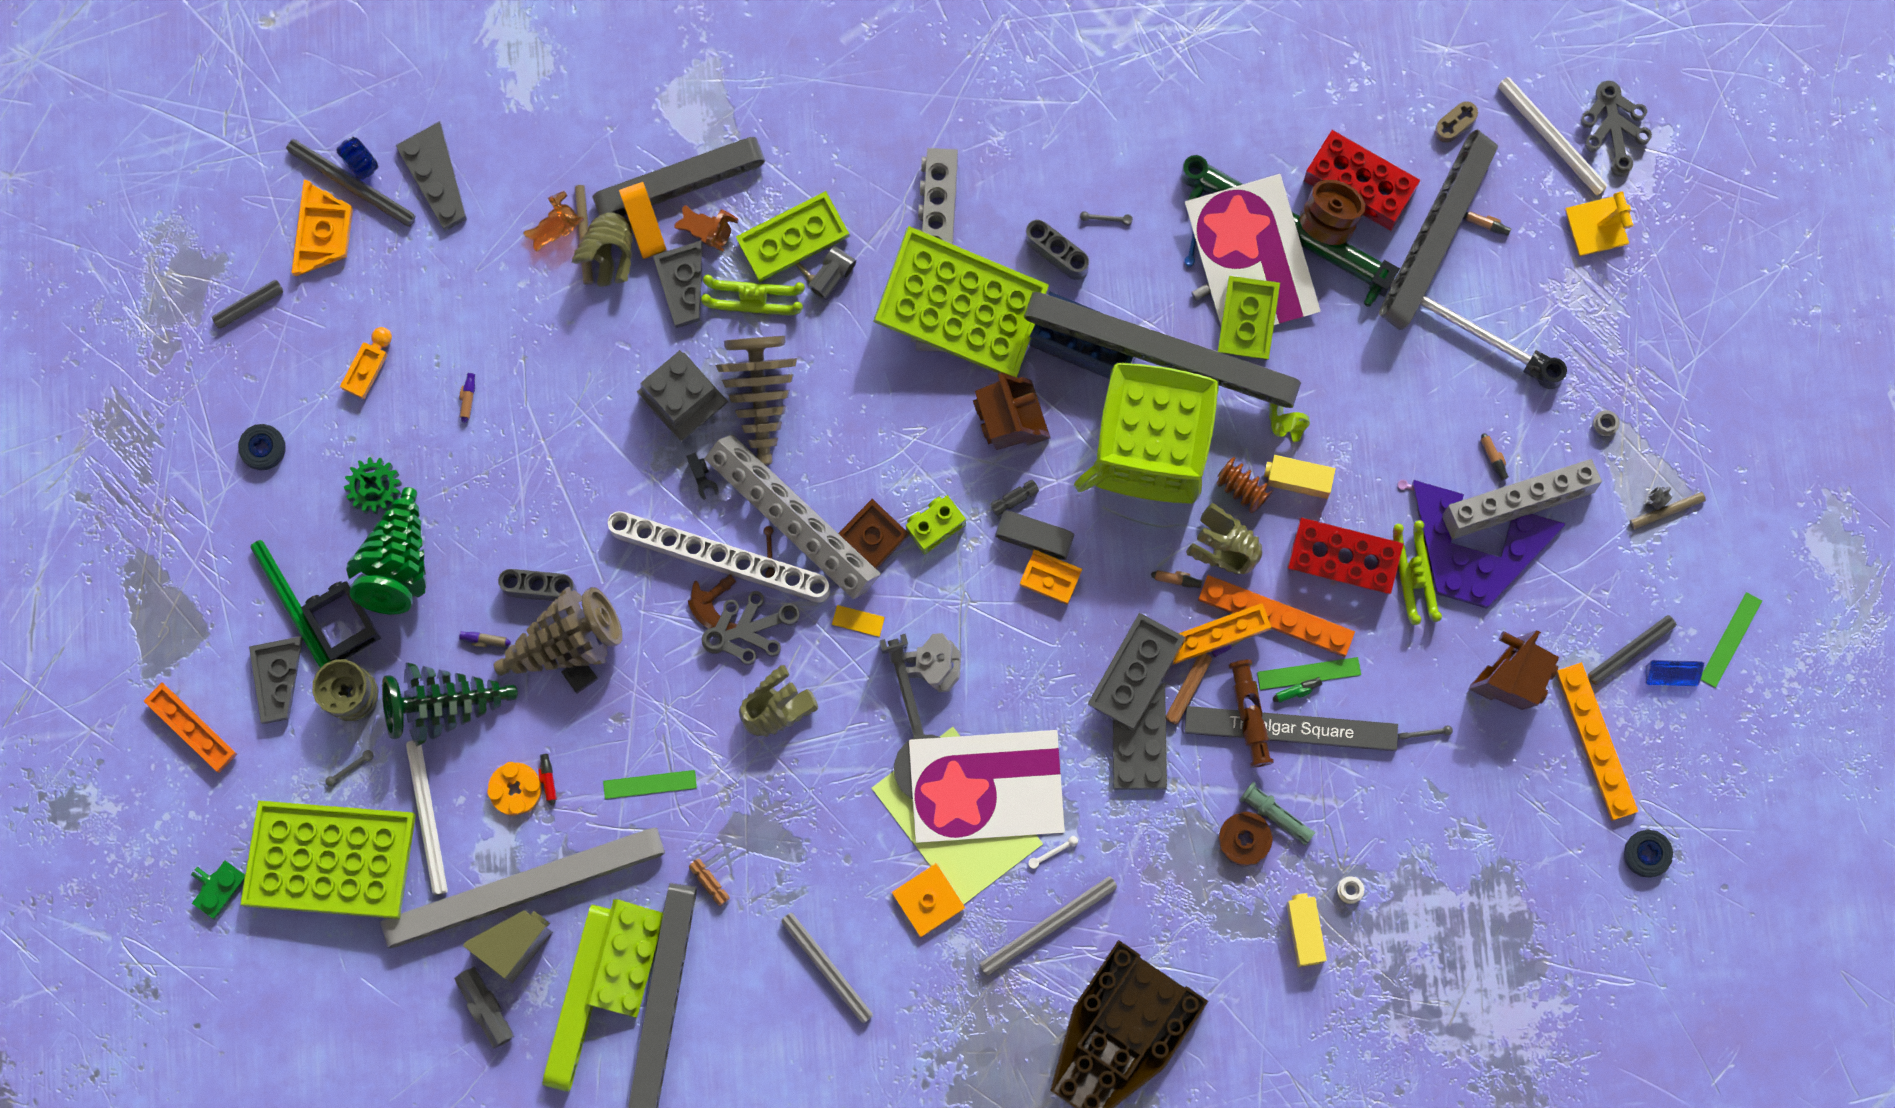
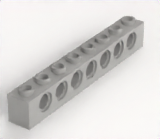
(944, 162)
(792, 516)

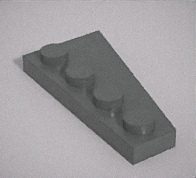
(432, 169)

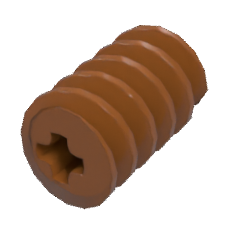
(1243, 485)

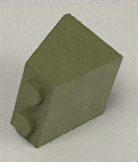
(511, 943)

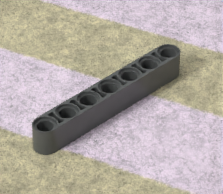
(686, 175)

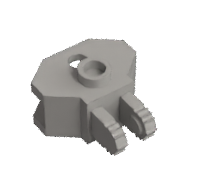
(934, 663)

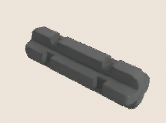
(1014, 497)

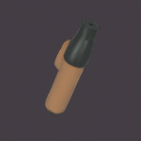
(1488, 222)
(1496, 458)
(1178, 578)

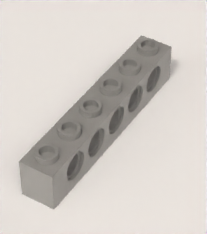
(1521, 499)

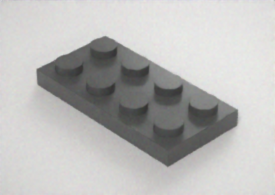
(1136, 671)
(1141, 753)

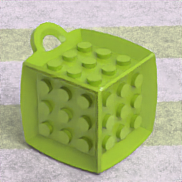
(1154, 434)

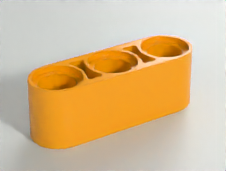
(643, 220)

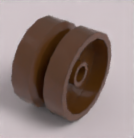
(1332, 212)

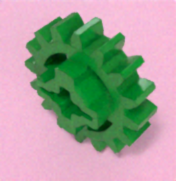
(368, 493)

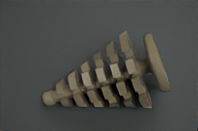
(759, 395)
(565, 636)

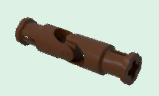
(1254, 727)

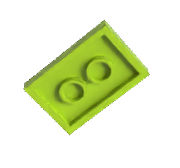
(1248, 317)

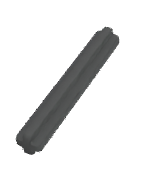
(1632, 650)

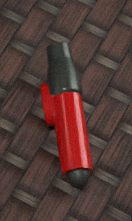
(546, 778)

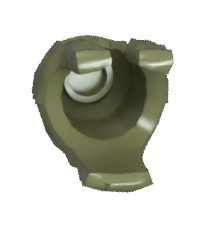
(597, 244)
(1233, 544)
(769, 711)

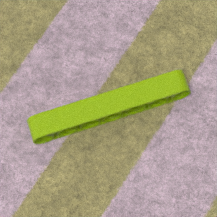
(575, 1013)

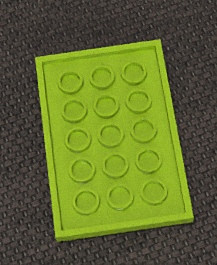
(958, 302)
(328, 859)

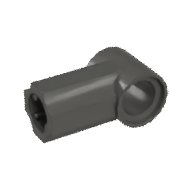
(835, 267)

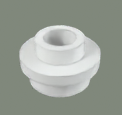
(1350, 881)

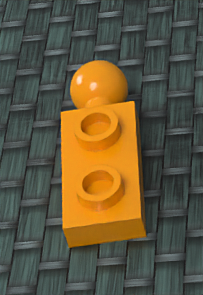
(367, 364)

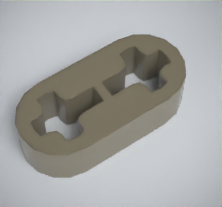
(1459, 125)

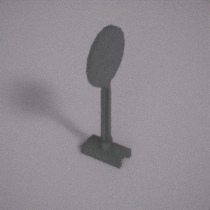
(902, 764)

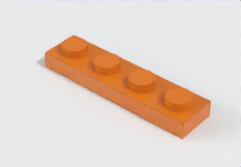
(190, 727)

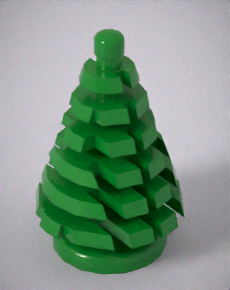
(390, 560)

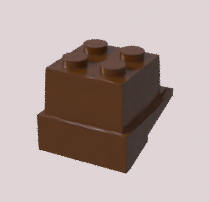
(1010, 412)
(1519, 673)

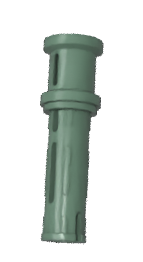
(1266, 806)

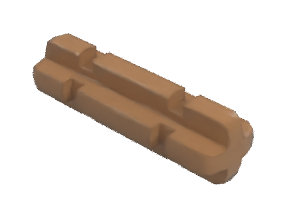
(709, 882)

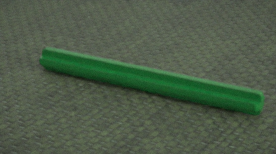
(289, 601)

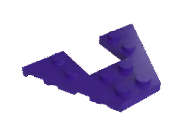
(1469, 573)

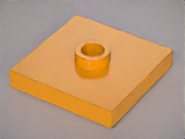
(928, 900)

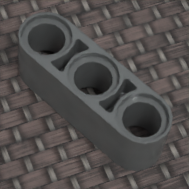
(1053, 238)
(1034, 535)
(527, 578)

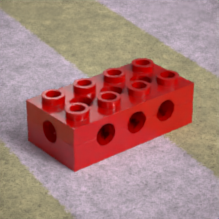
(1364, 164)
(1360, 544)

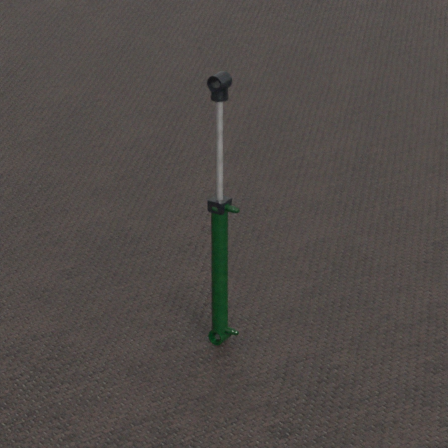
(1376, 274)

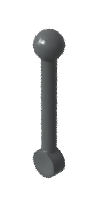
(1127, 219)
(1447, 730)
(367, 756)

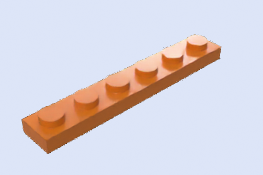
(1281, 616)

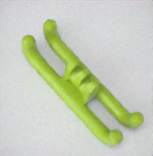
(752, 297)
(1416, 574)

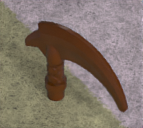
(702, 605)

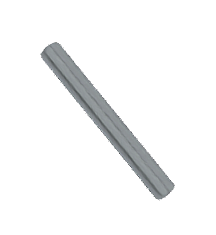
(827, 968)

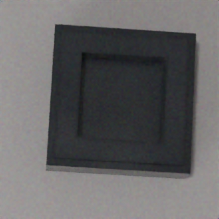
(579, 677)

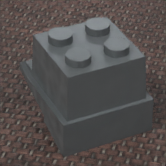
(680, 395)

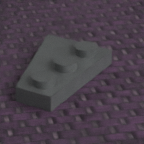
(681, 281)
(275, 677)

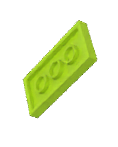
(792, 236)
(625, 958)

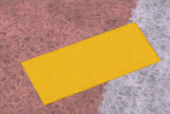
(858, 620)

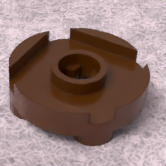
(1259, 833)

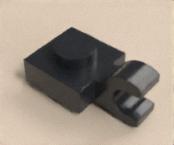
(699, 470)

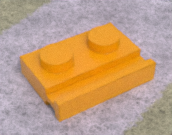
(1050, 577)

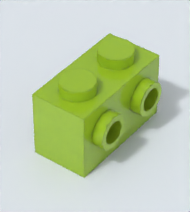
(935, 524)

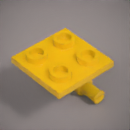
(1600, 224)

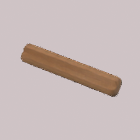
(1188, 688)

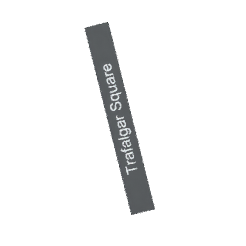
(1296, 729)

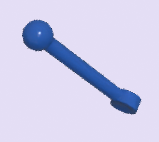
(1189, 260)

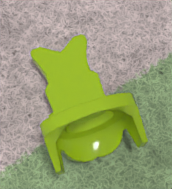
(1289, 422)

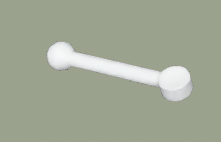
(1034, 863)

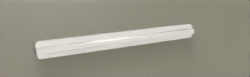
(1552, 136)
(426, 818)

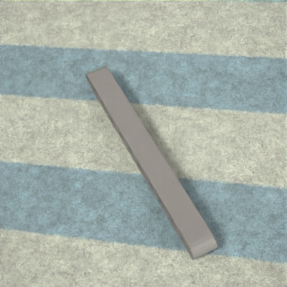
(522, 887)

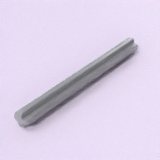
(1048, 926)

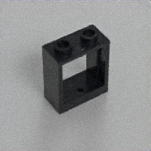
(352, 644)

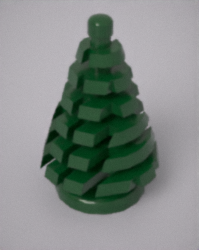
(433, 701)

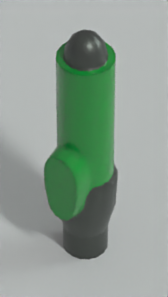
(1299, 690)

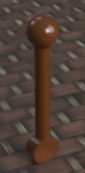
(768, 531)

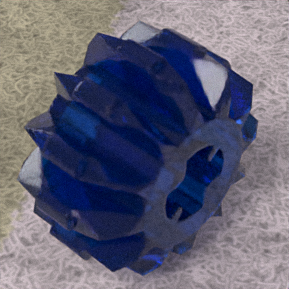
(357, 158)

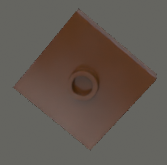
(874, 533)

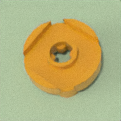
(518, 803)

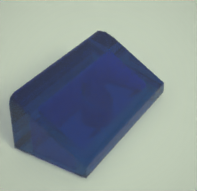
(1674, 673)

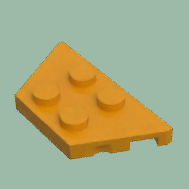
(321, 230)

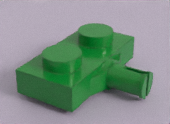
(217, 888)

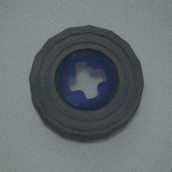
(254, 436)
(1639, 863)

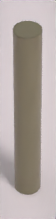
(1667, 510)

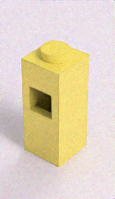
(1300, 476)
(1306, 930)

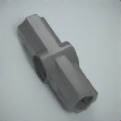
(484, 1007)

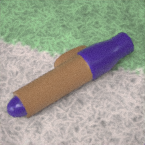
(466, 395)

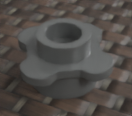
(1659, 497)

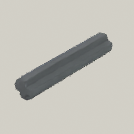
(247, 304)

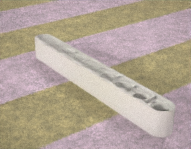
(709, 548)

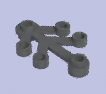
(1614, 123)
(746, 629)

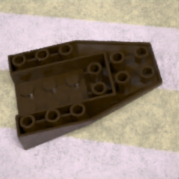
(1122, 1031)

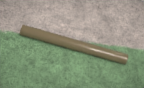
(583, 228)

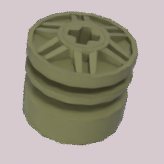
(331, 689)

